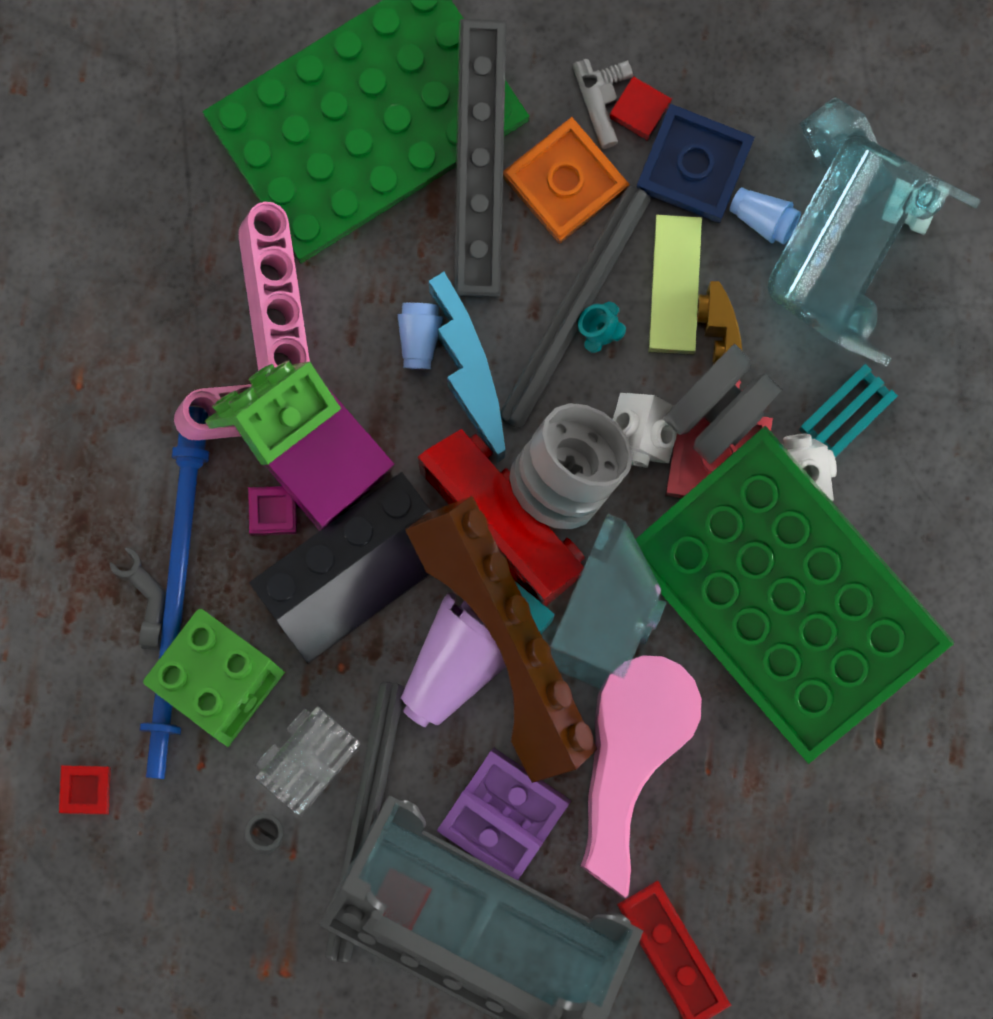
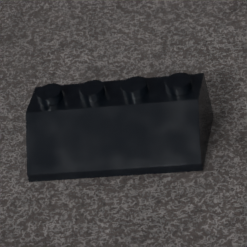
(346, 570)

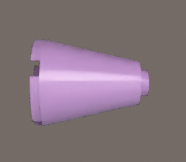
(452, 664)

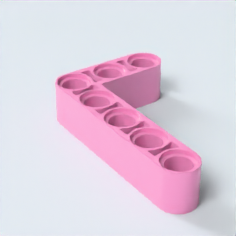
(261, 295)

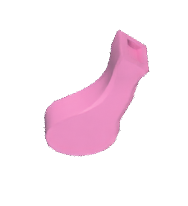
(636, 730)

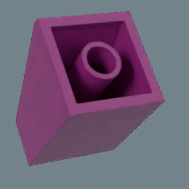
(331, 467)

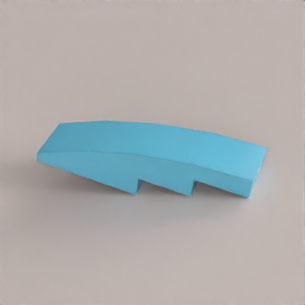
(473, 381)

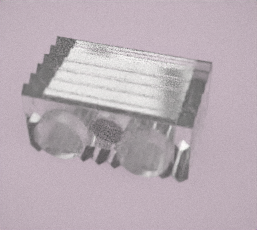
(307, 760)

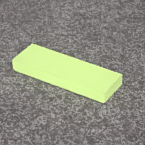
(675, 284)

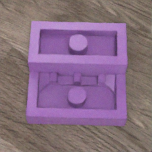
(503, 815)

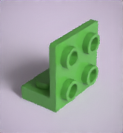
(276, 409)
(213, 677)

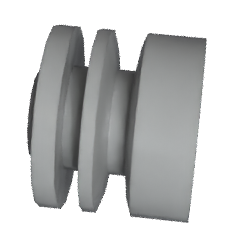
(570, 466)

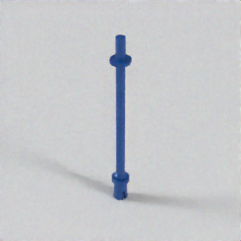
(189, 456)

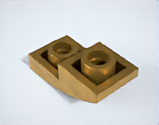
(719, 319)

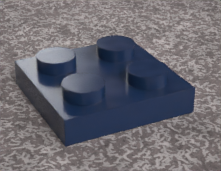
(695, 163)

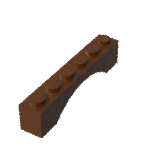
(464, 556)

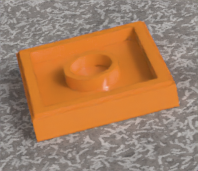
(565, 180)

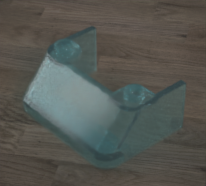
(849, 235)
(609, 609)

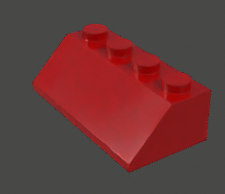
(535, 555)

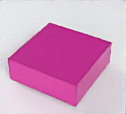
(271, 511)

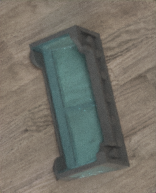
(476, 926)

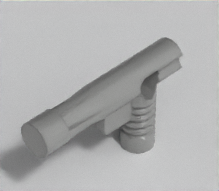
(601, 94)

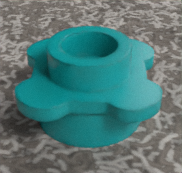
(593, 319)

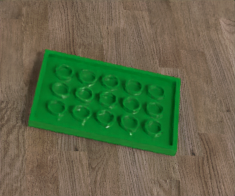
(352, 120)
(790, 595)

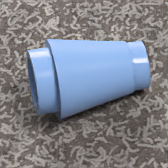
(767, 215)
(418, 334)

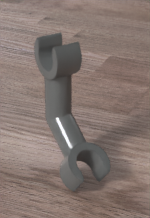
(152, 625)

